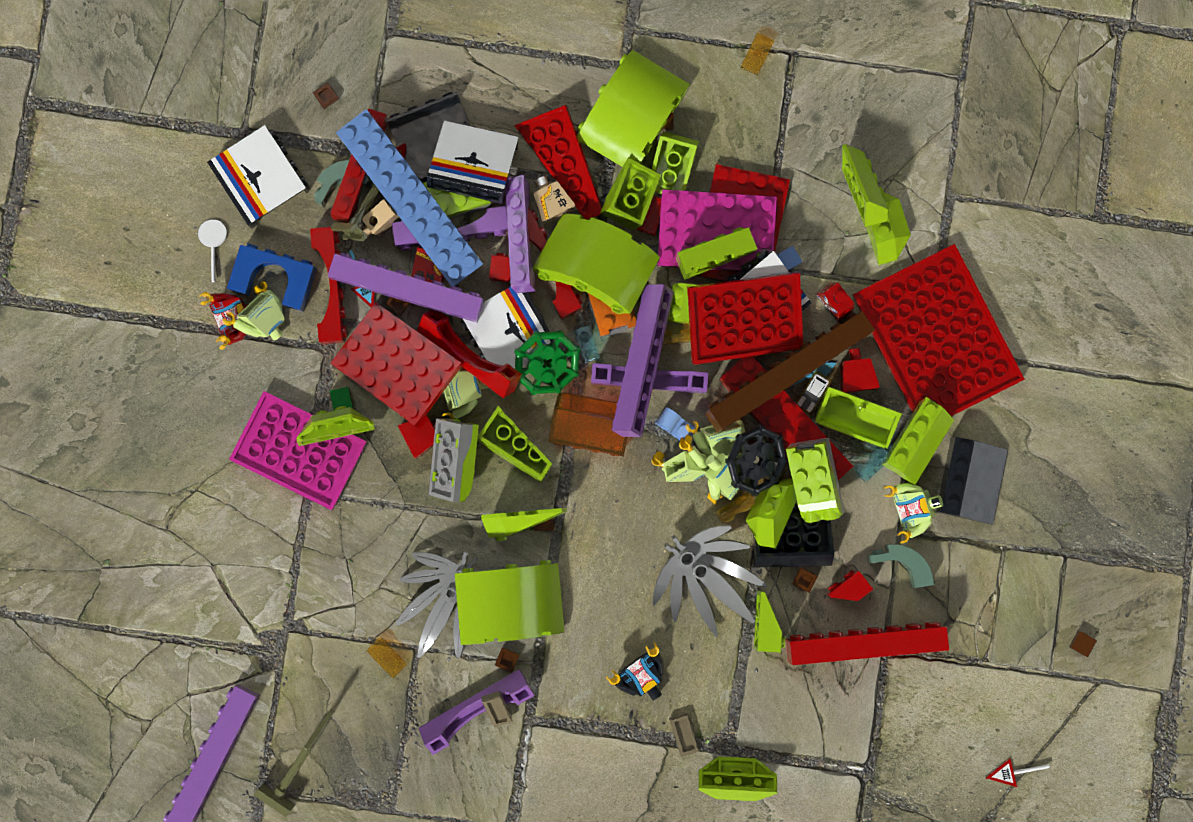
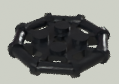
(766, 460)

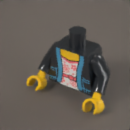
(641, 675)

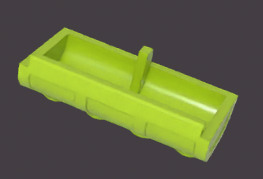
(857, 417)

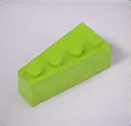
(715, 252)
(513, 445)

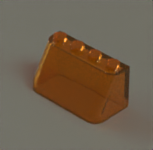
(586, 424)

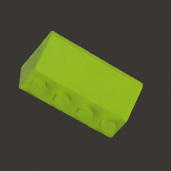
(864, 186)
(918, 440)

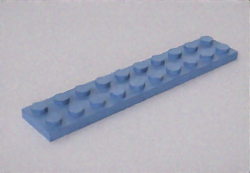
(409, 198)

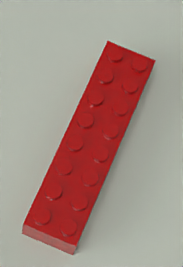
(781, 413)
(867, 644)

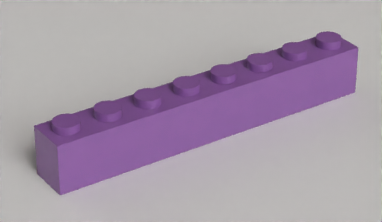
(406, 288)
(642, 361)
(213, 755)

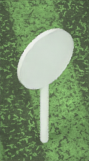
(212, 234)

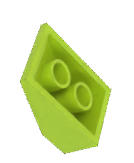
(674, 161)
(631, 194)
(767, 632)

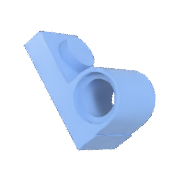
(673, 424)

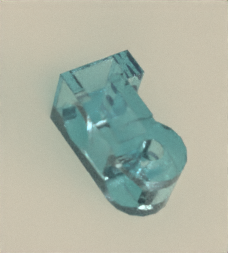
(587, 344)
(871, 466)

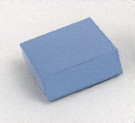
(789, 258)

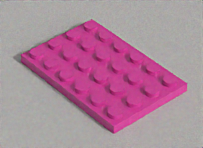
(701, 216)
(311, 470)

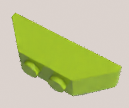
(889, 236)
(333, 425)
(771, 512)
(737, 779)

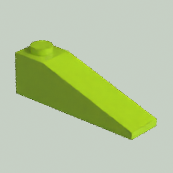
(509, 524)

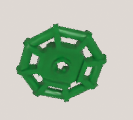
(557, 364)

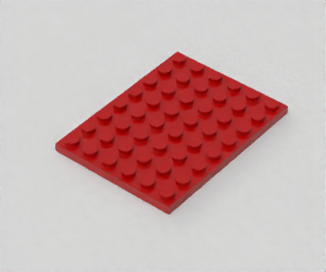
(938, 334)

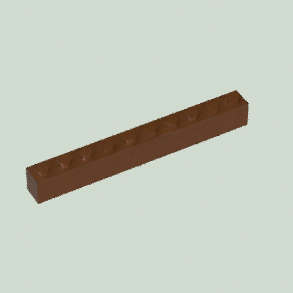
(788, 372)

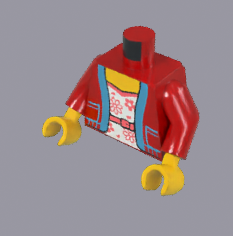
(220, 305)

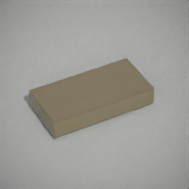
(497, 708)
(684, 735)

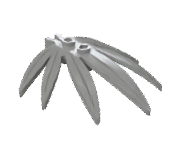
(694, 563)
(443, 607)

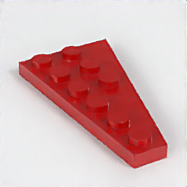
(560, 151)

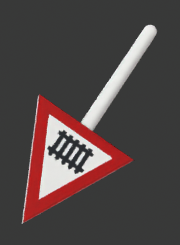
(1006, 775)

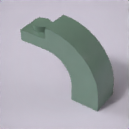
(330, 179)
(917, 567)

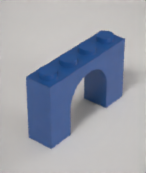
(251, 261)

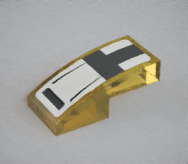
(813, 392)

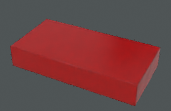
(652, 217)

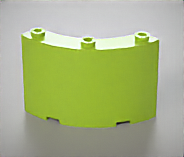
(632, 109)
(597, 261)
(509, 603)

